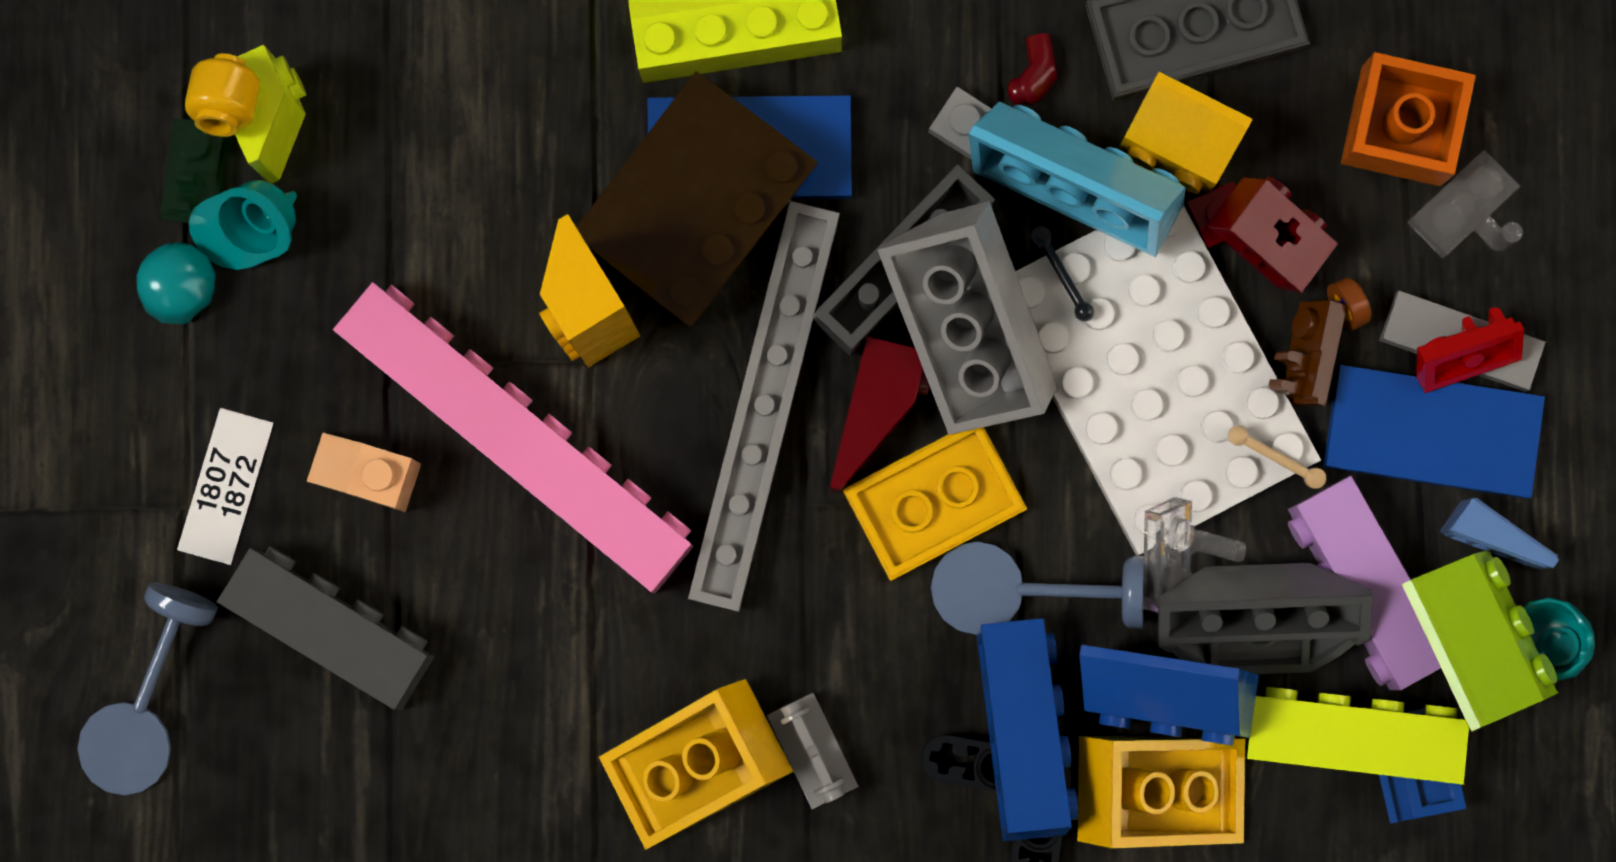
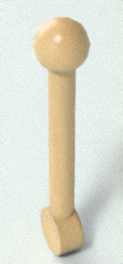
(1312, 477)

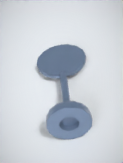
(985, 586)
(124, 743)

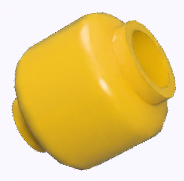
(222, 95)

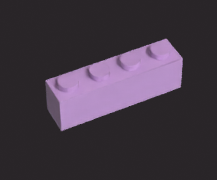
(1352, 545)

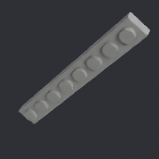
(764, 406)

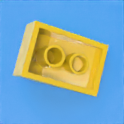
(695, 763)
(1160, 791)

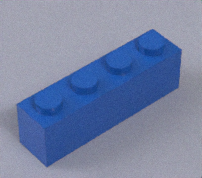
(1024, 730)

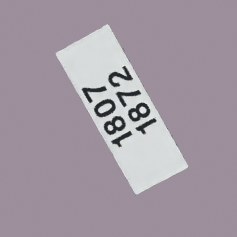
(225, 486)

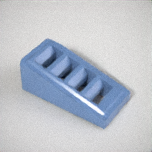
(1487, 530)

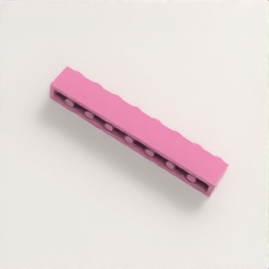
(513, 437)

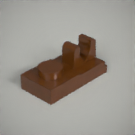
(1311, 353)

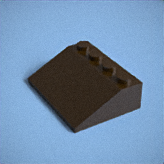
(695, 198)

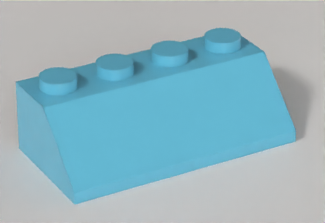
(1076, 176)

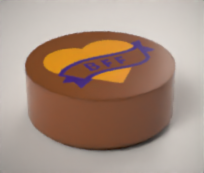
(1351, 294)

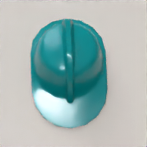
(244, 224)

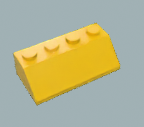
(581, 303)

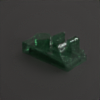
(192, 170)

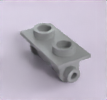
(812, 751)

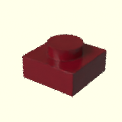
(1204, 208)

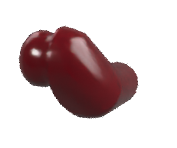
(1038, 76)

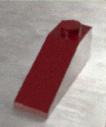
(881, 399)

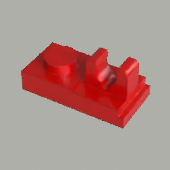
(1470, 352)

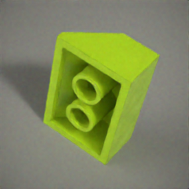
(1481, 638)

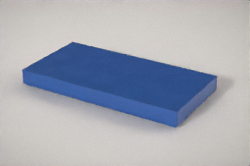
(812, 123)
(1441, 437)

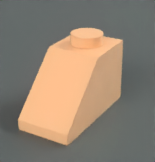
(364, 471)

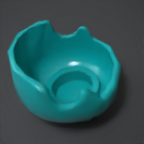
(175, 283)
(1561, 635)

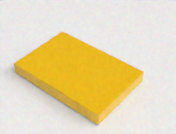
(934, 500)

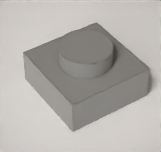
(957, 120)

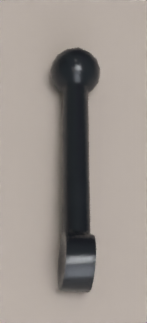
(1041, 239)

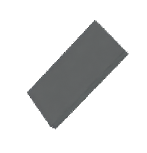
(1188, 37)

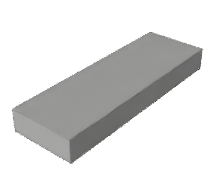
(1417, 321)

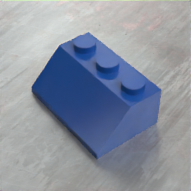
(1168, 694)

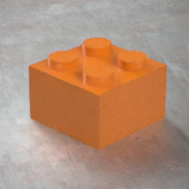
(1408, 119)

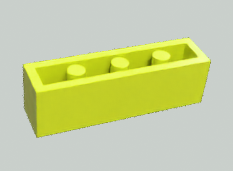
(1357, 738)

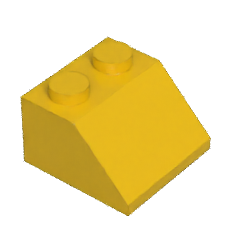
(1184, 134)

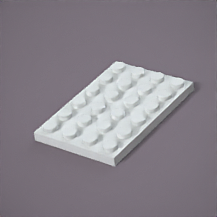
(1160, 376)

